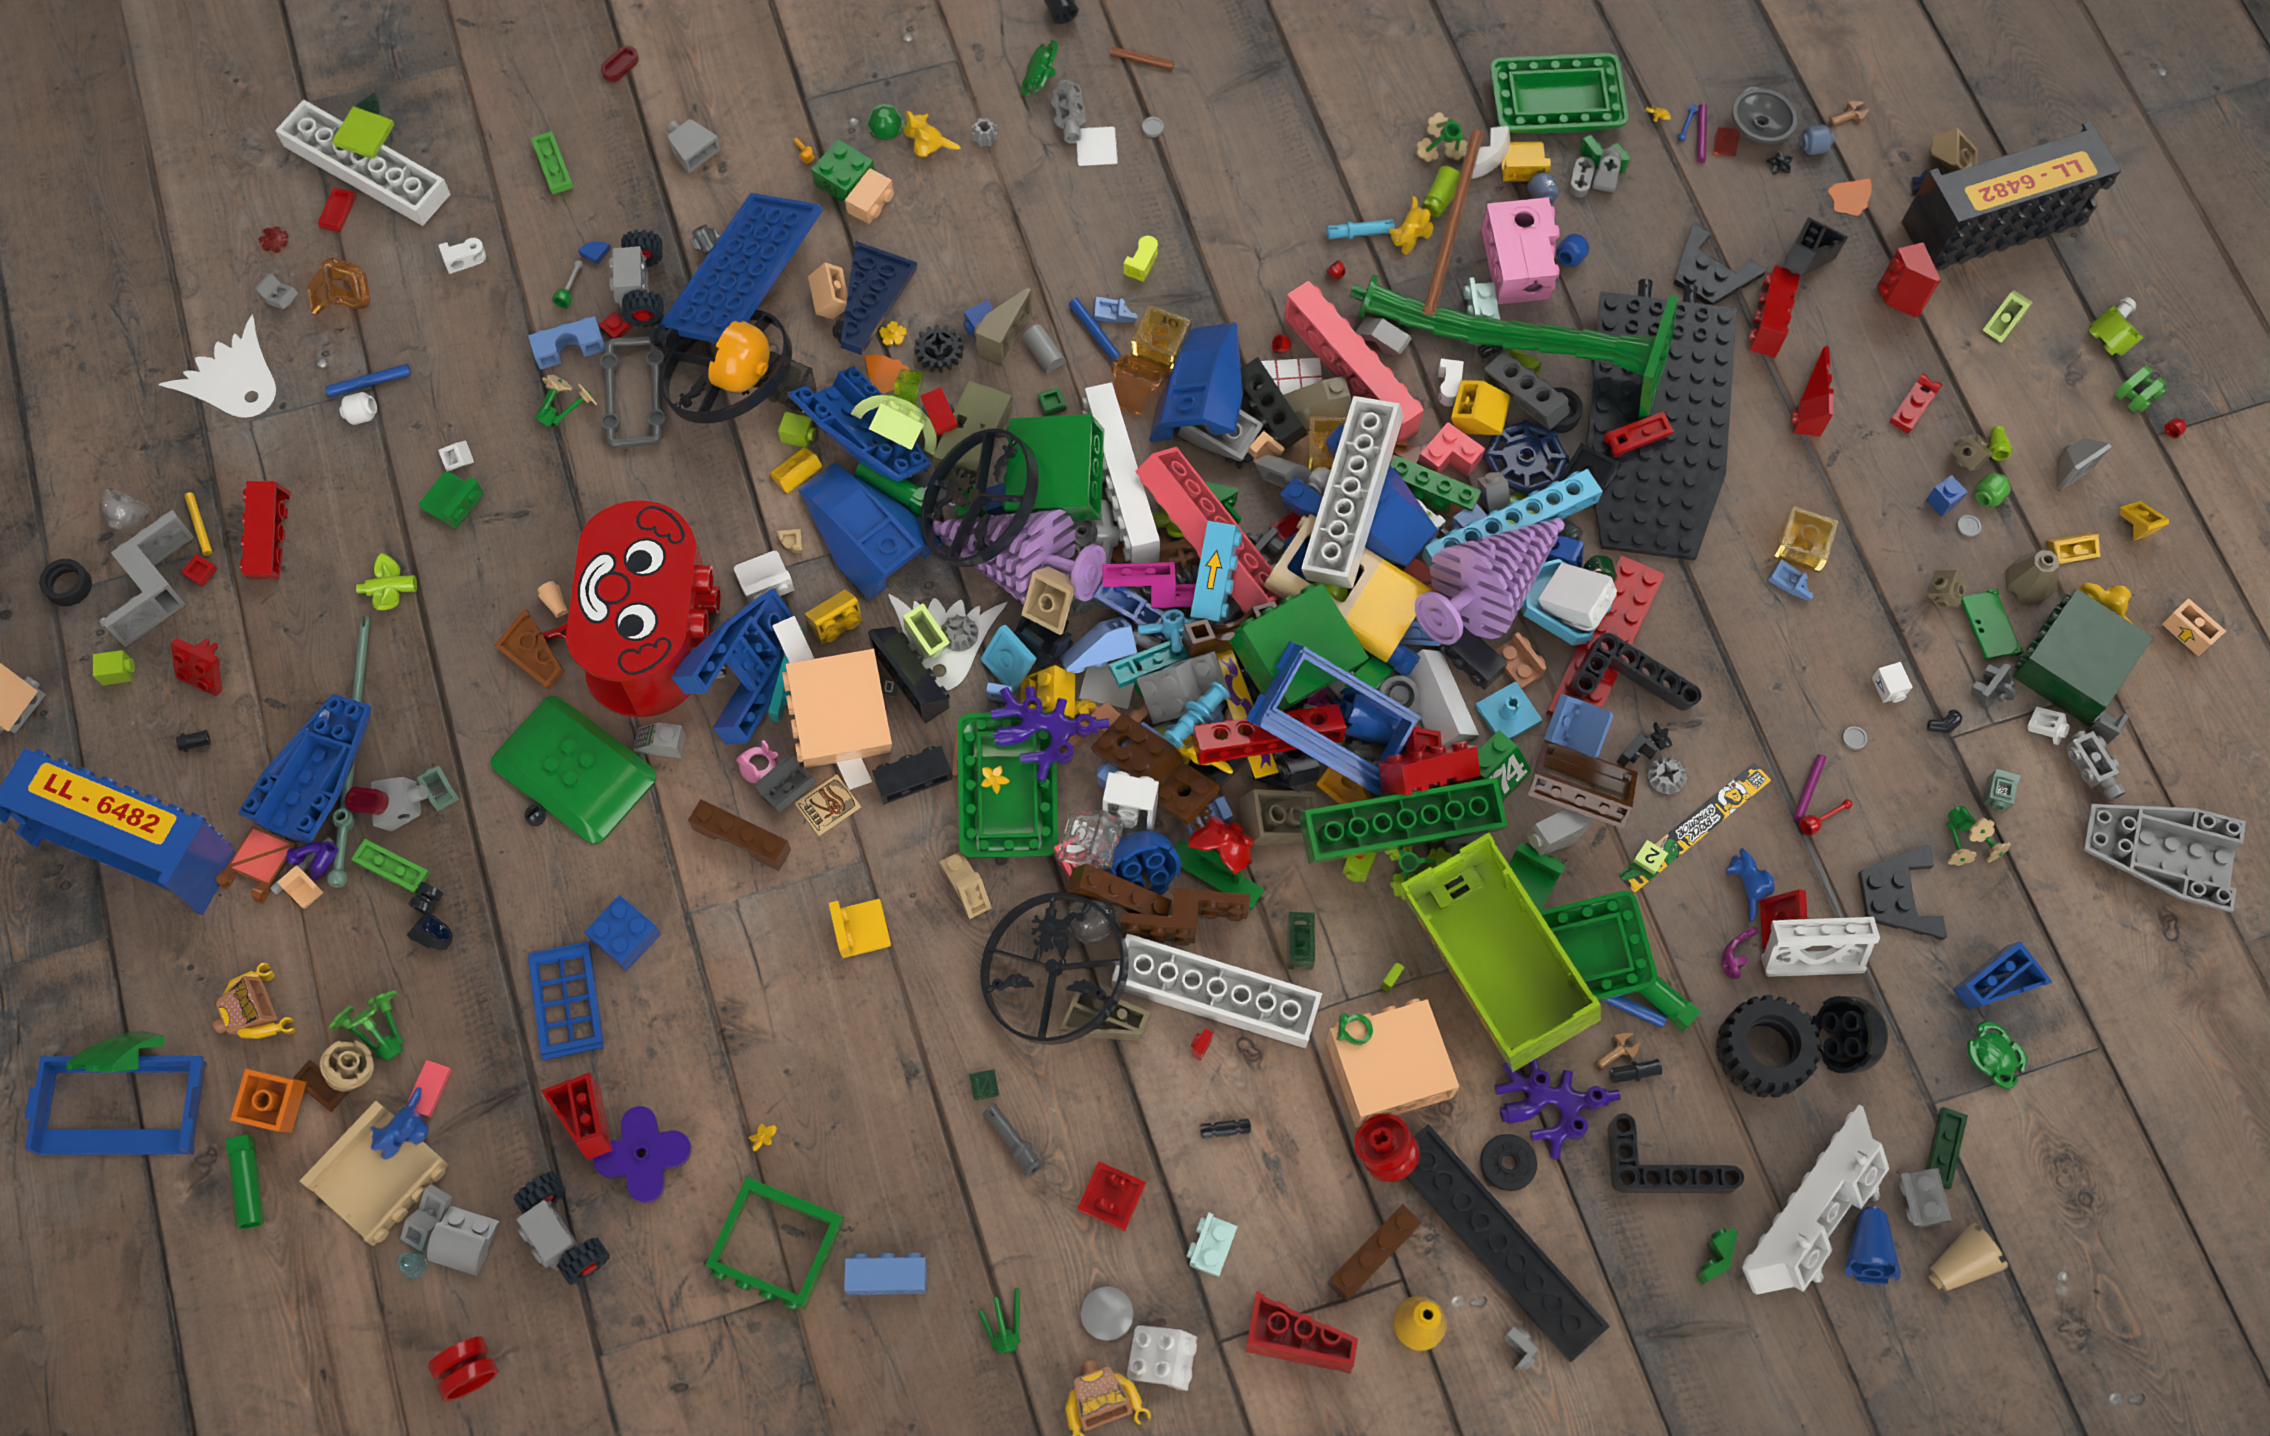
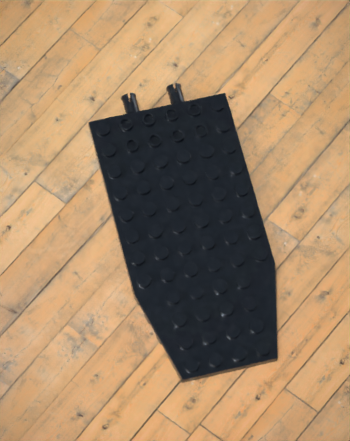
(1669, 486)

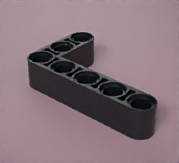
(1633, 671)
(1663, 1173)

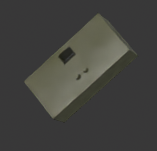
(977, 410)

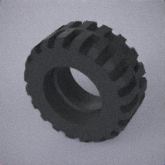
(1790, 1024)

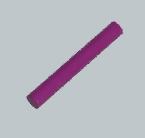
(1702, 129)
(1809, 787)

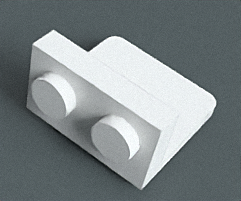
(763, 573)
(1162, 1356)

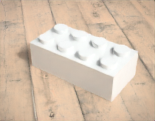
(1131, 801)

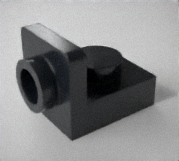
(1638, 746)

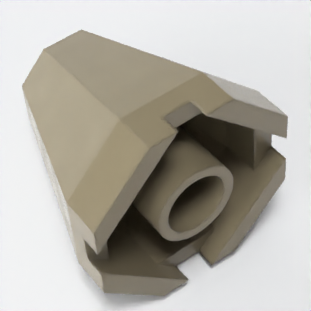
(2033, 576)

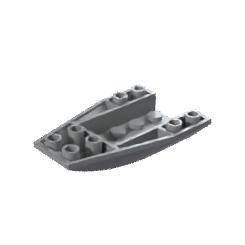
(2170, 848)

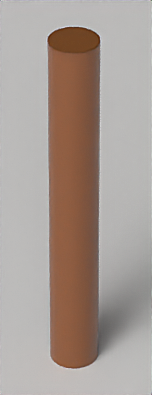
(1143, 58)

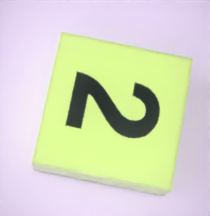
(1650, 857)

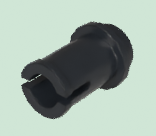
(193, 740)

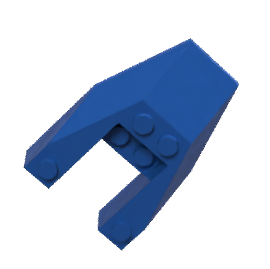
(1399, 523)
(752, 653)

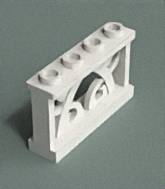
(1789, 938)

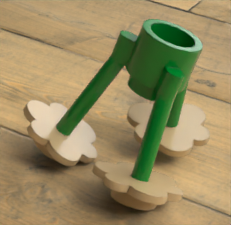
(1445, 130)

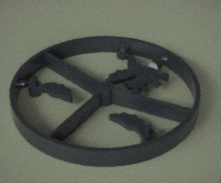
(704, 415)
(978, 497)
(1051, 927)

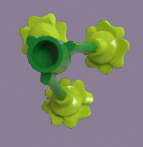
(1411, 862)

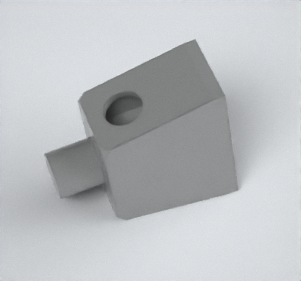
(691, 143)
(403, 802)

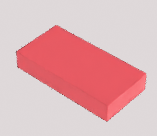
(432, 1082)

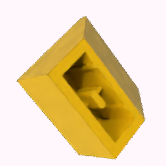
(1480, 408)
(834, 616)
(1051, 685)

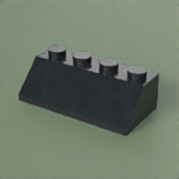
(909, 673)

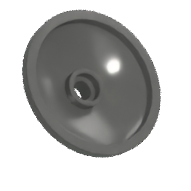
(1764, 116)

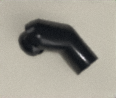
(1947, 725)

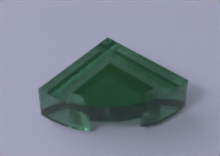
(370, 104)

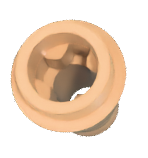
(552, 597)

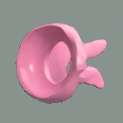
(748, 770)

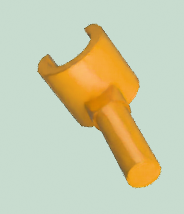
(806, 154)

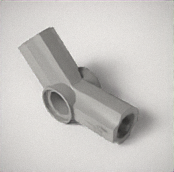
(1104, 532)

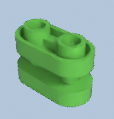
(2141, 401)

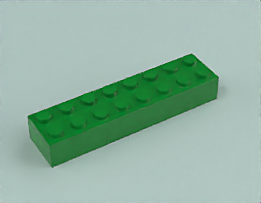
(1402, 820)

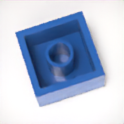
(622, 932)

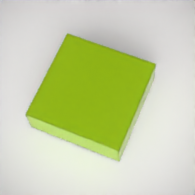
(1392, 977)

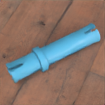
(1352, 230)

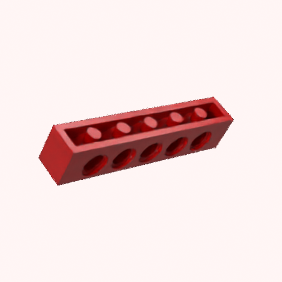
(1258, 740)

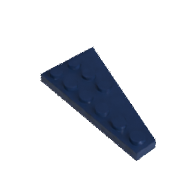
(873, 290)

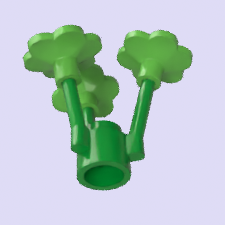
(387, 1046)

